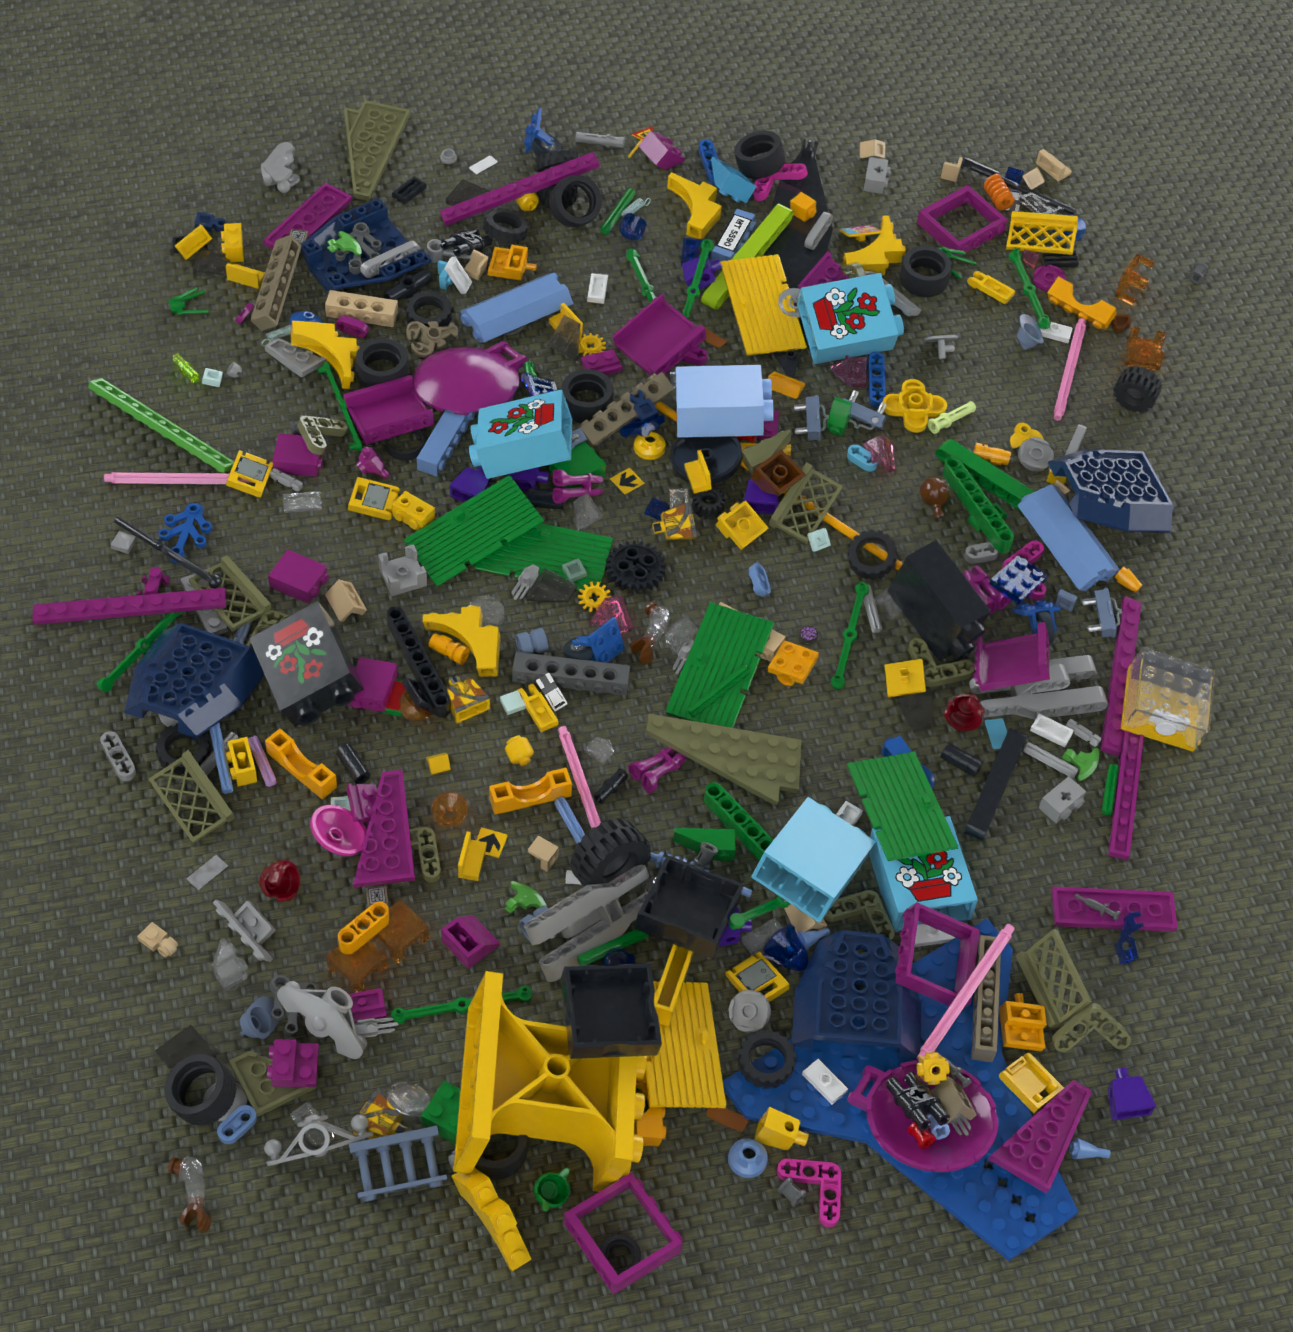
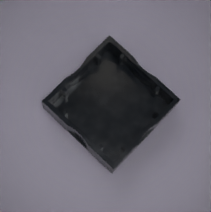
(689, 906)
(610, 1011)

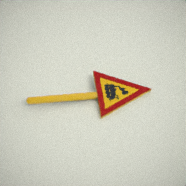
(640, 135)

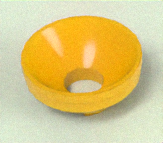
(650, 450)

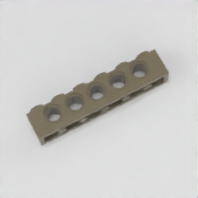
(276, 283)
(658, 383)
(986, 1007)

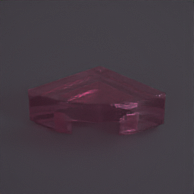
(1030, 258)

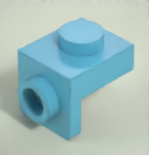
(444, 279)

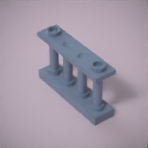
(383, 1145)

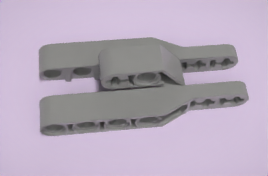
(1054, 703)
(580, 912)

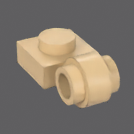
(156, 938)

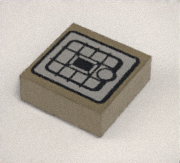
(299, 235)
(376, 894)

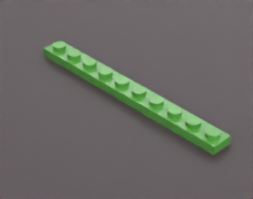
(161, 425)

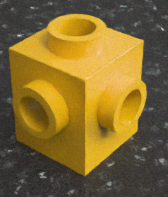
(925, 1067)

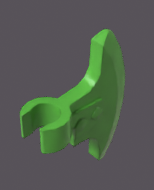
(346, 243)
(1085, 762)
(525, 898)

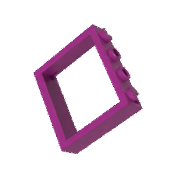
(927, 220)
(967, 952)
(593, 1253)

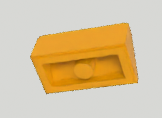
(786, 385)

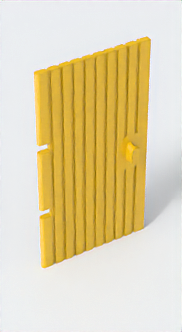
(754, 294)
(688, 1060)

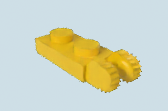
(991, 287)
(538, 709)

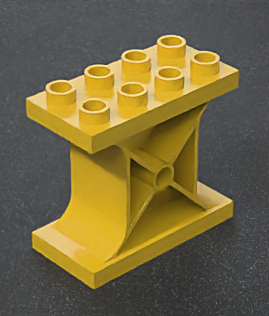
(526, 1084)

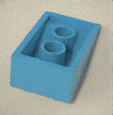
(731, 181)

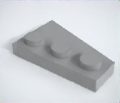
(294, 358)

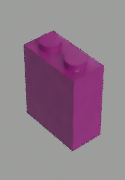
(294, 457)
(298, 576)
(378, 682)

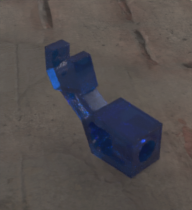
(1129, 927)

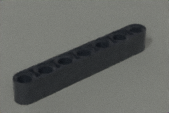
(418, 660)
(996, 784)

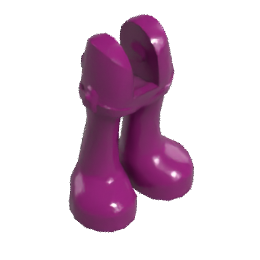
(561, 478)
(979, 579)
(639, 769)

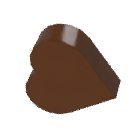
(1121, 322)

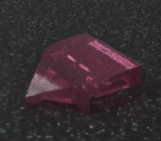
(852, 371)
(882, 451)
(611, 608)

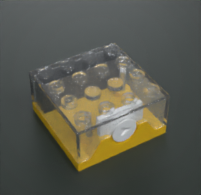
(1168, 699)

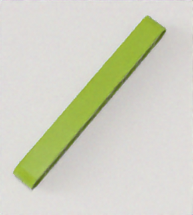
(754, 247)

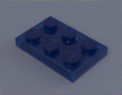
(1018, 580)

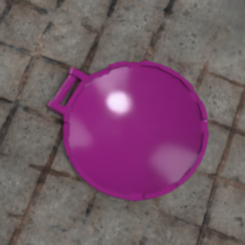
(468, 378)
(891, 1125)

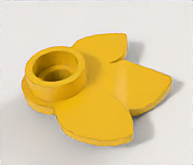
(1020, 436)

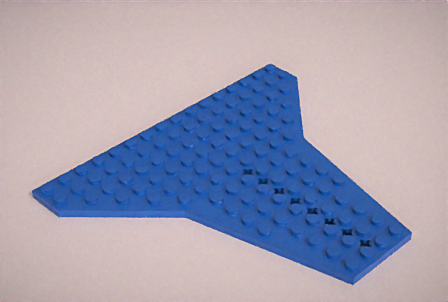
(965, 1193)

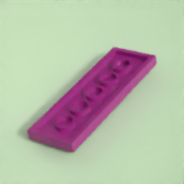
(312, 214)
(1155, 907)

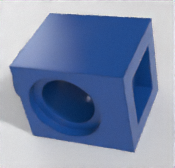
(894, 746)

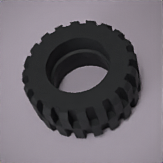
(609, 852)

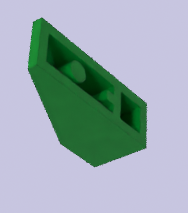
(721, 838)

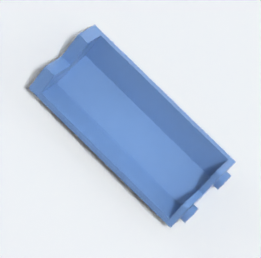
(516, 307)
(1068, 537)

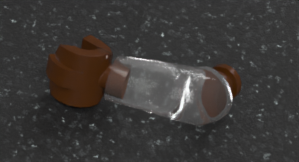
(659, 620)
(193, 1175)

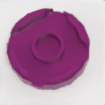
(1046, 276)

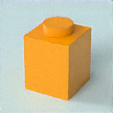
(803, 206)

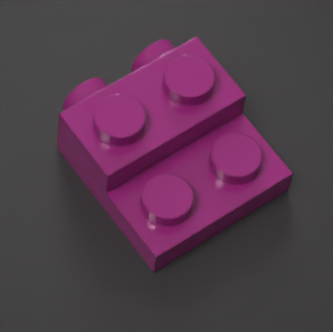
(293, 1064)

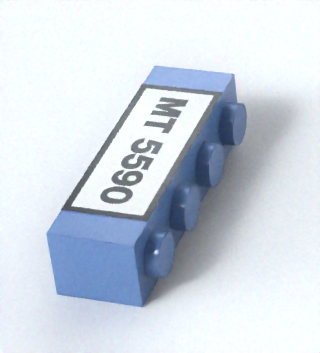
(734, 235)

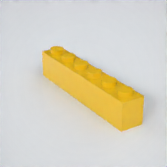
(671, 983)

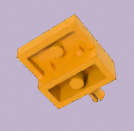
(510, 262)
(1022, 1024)

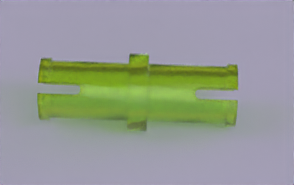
(185, 368)

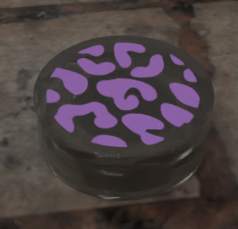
(808, 635)

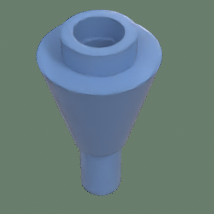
(811, 937)
(1081, 1149)

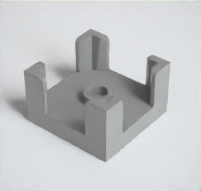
(402, 573)

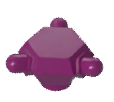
(371, 462)

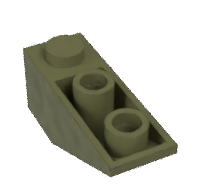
(757, 454)

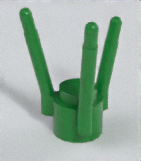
(949, 252)
(177, 303)

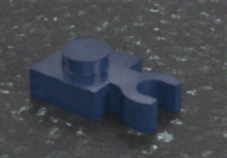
(209, 222)
(644, 408)

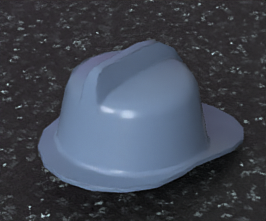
(1029, 332)
(257, 1019)

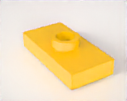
(193, 242)

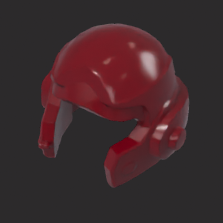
(964, 712)
(280, 880)

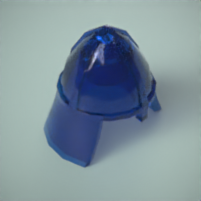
(786, 949)

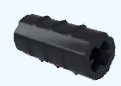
(961, 759)
(353, 763)

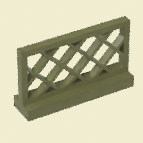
(790, 500)
(243, 587)
(208, 791)
(1043, 987)

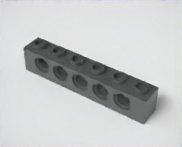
(562, 668)

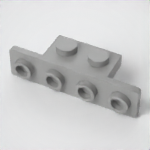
(250, 925)

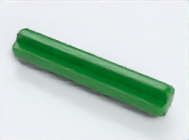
(1110, 789)

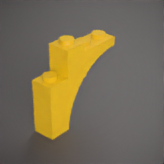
(700, 202)
(881, 252)
(324, 341)
(467, 627)
(495, 1215)

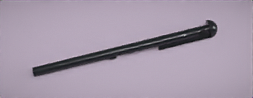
(986, 171)
(214, 581)

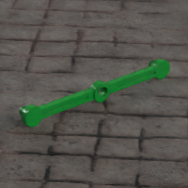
(707, 246)
(647, 289)
(1043, 320)
(342, 405)
(838, 680)
(106, 683)
(737, 920)
(400, 1015)

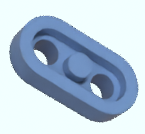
(760, 580)
(235, 1124)

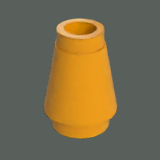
(1128, 579)

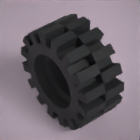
(709, 510)

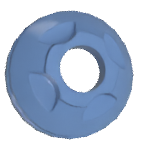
(747, 1167)

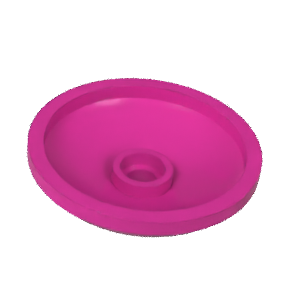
(336, 830)

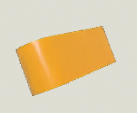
(361, 936)

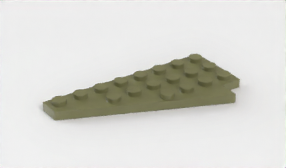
(371, 141)
(747, 758)

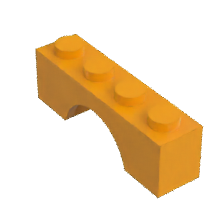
(1098, 314)
(286, 753)
(508, 797)
(651, 1124)

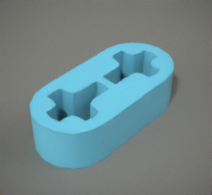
(861, 458)

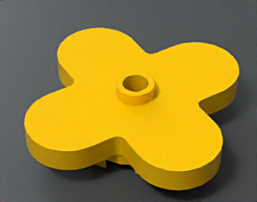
(914, 405)

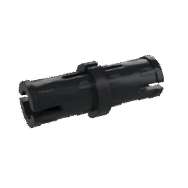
(610, 786)

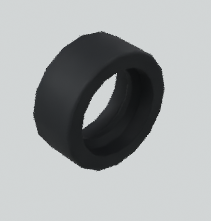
(625, 1241)

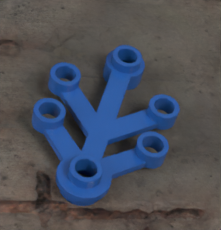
(192, 513)

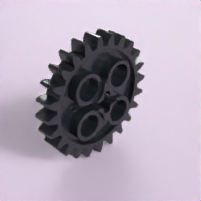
(635, 566)

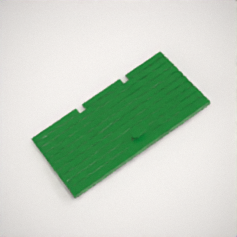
(473, 530)
(550, 549)
(720, 647)
(902, 806)

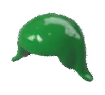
(552, 1189)

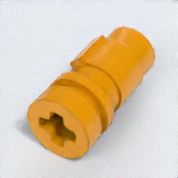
(993, 455)
(445, 646)

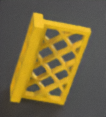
(1042, 222)

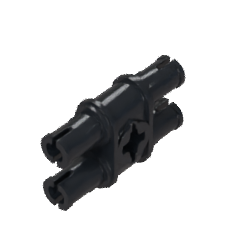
(466, 242)
(917, 1101)

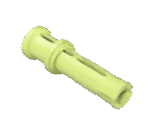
(946, 419)

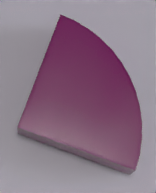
(242, 316)

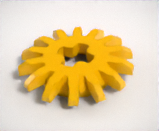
(590, 339)
(587, 593)

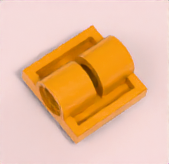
(792, 663)

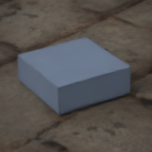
(1066, 600)

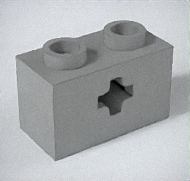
(876, 175)
(1062, 800)

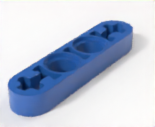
(707, 163)
(876, 379)

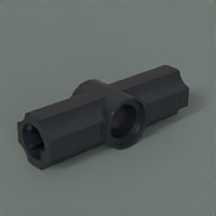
(409, 285)

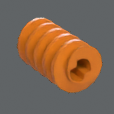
(999, 192)

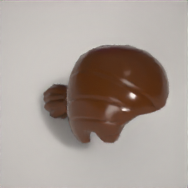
(934, 494)

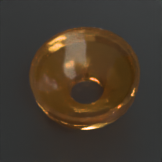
(410, 710)
(449, 802)

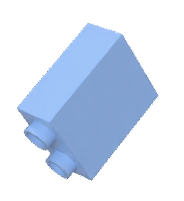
(722, 401)

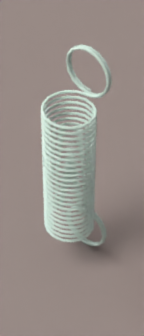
(634, 207)
(283, 335)

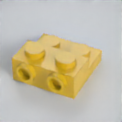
(741, 524)

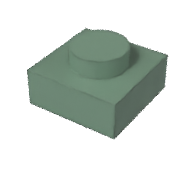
(574, 570)

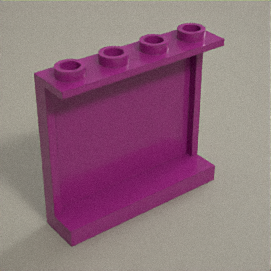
(658, 337)
(387, 410)
(1012, 660)

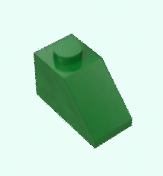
(839, 416)

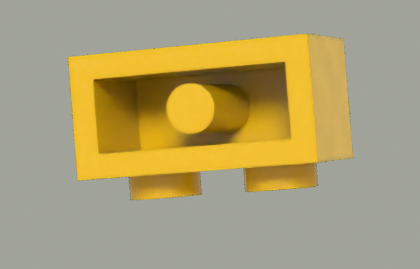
(233, 243)
(413, 511)
(242, 761)

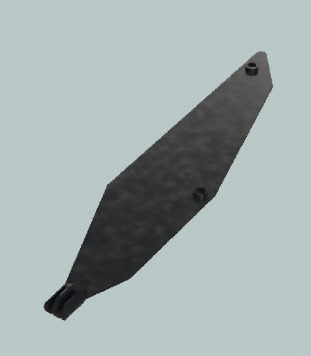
(790, 244)

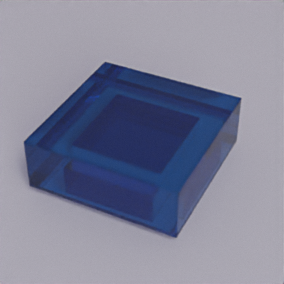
(1014, 174)
(656, 508)

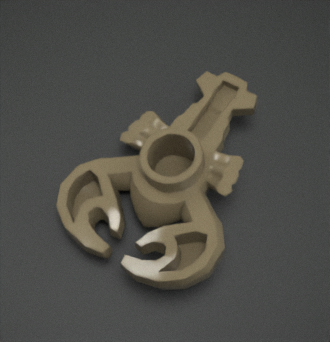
(429, 336)

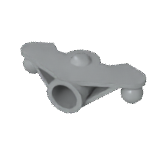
(277, 168)
(326, 1014)
(358, 1123)

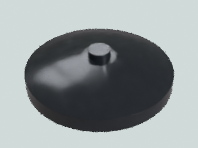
(720, 453)

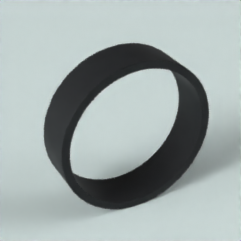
(406, 455)

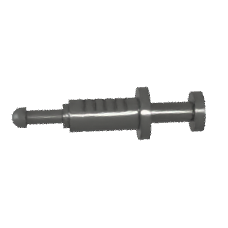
(1099, 907)
(956, 1073)

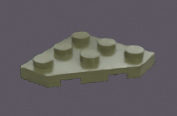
(252, 1076)

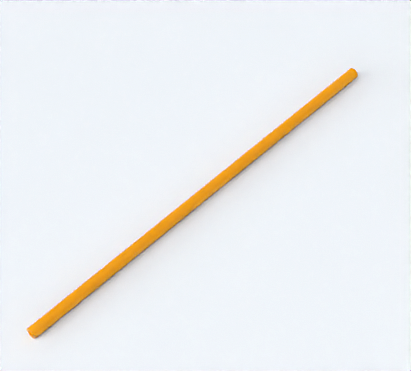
(831, 520)

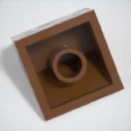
(777, 474)

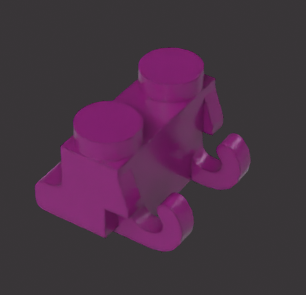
(155, 578)

